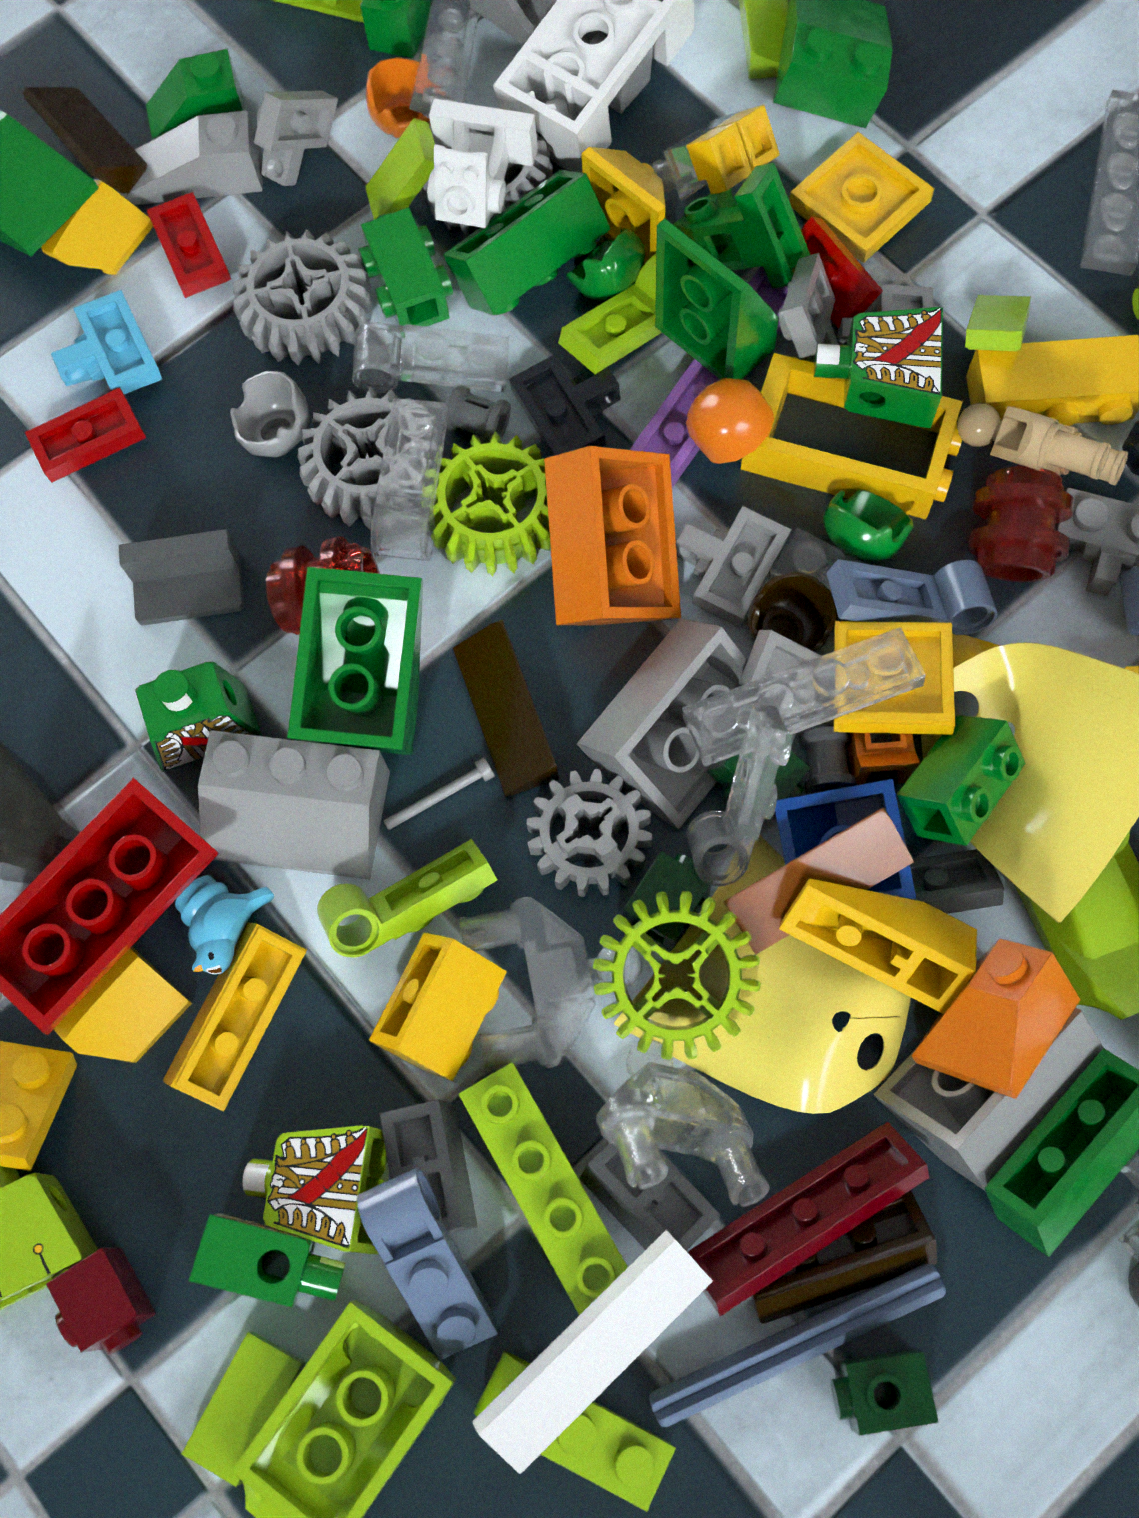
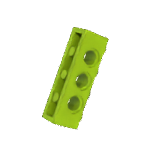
(544, 1185)

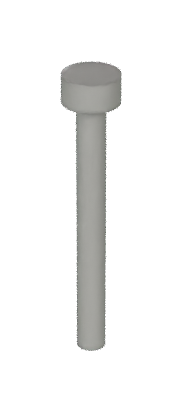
(482, 770)

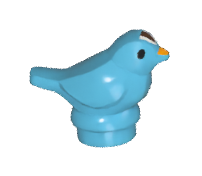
(216, 920)

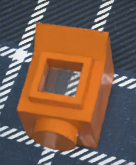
(882, 753)

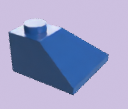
(819, 816)

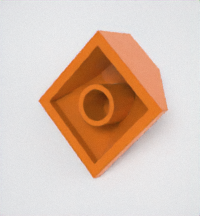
(1001, 1019)

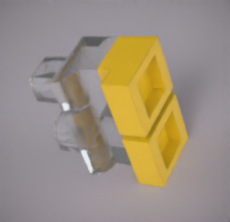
(718, 153)

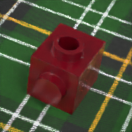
(100, 1302)

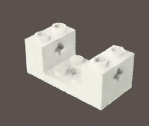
(575, 81)

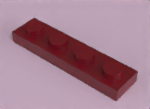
(807, 1216)

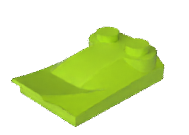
(1099, 937)
(344, 1421)

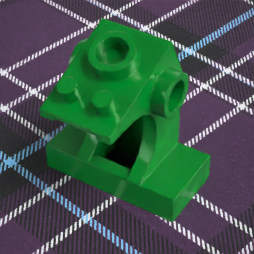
(743, 233)

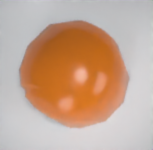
(390, 94)
(729, 420)

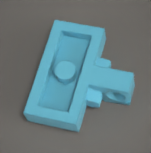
(108, 348)

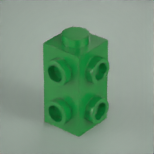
(402, 261)
(962, 779)

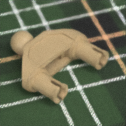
(1039, 442)

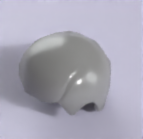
(270, 415)

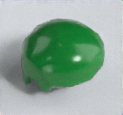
(610, 267)
(866, 526)

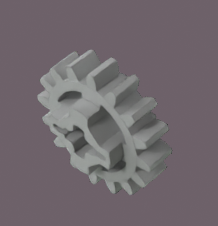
(570, 848)

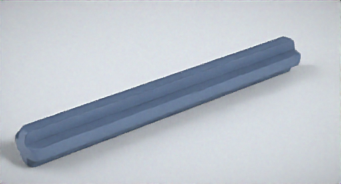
(796, 1344)

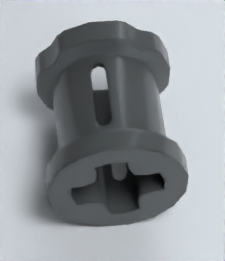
(477, 414)
(826, 759)

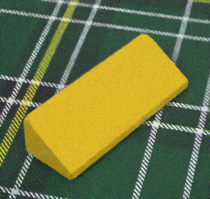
(234, 1016)

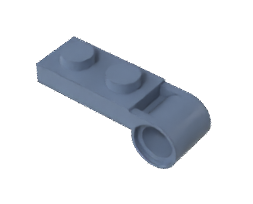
(885, 594)
(425, 1263)

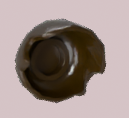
(795, 608)

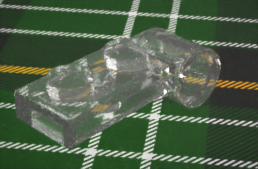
(428, 356)
(409, 480)
(749, 802)

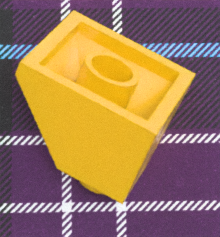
(627, 194)

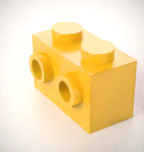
(438, 1006)

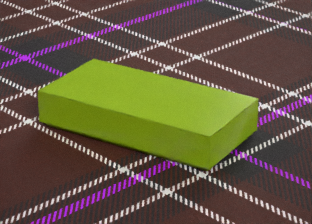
(403, 170)
(998, 323)
(242, 1405)

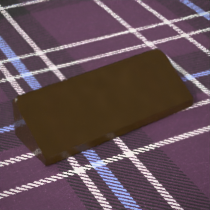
(88, 135)
(505, 710)
(865, 1256)

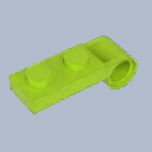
(615, 325)
(405, 904)
(597, 1443)

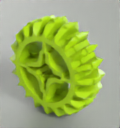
(481, 528)
(715, 1012)

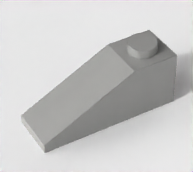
(202, 156)

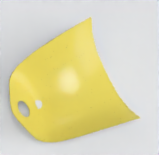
(1080, 772)
(789, 1042)

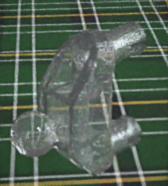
(558, 978)
(683, 1115)

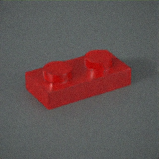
(189, 244)
(849, 280)
(85, 435)

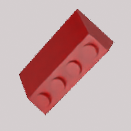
(95, 903)

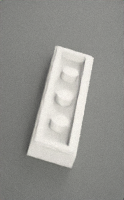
(591, 1352)

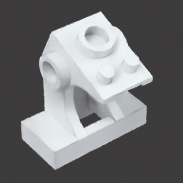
(472, 166)

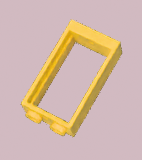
(836, 473)

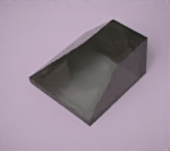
(31, 820)

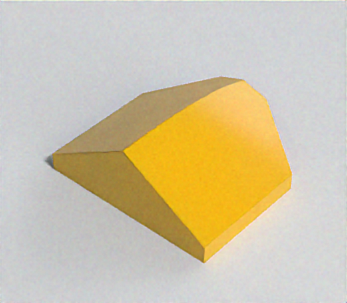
(100, 232)
(123, 1011)

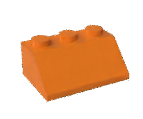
(612, 536)

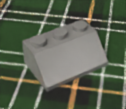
(644, 727)
(292, 803)
(978, 1127)

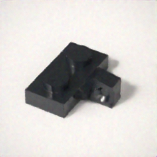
(565, 408)

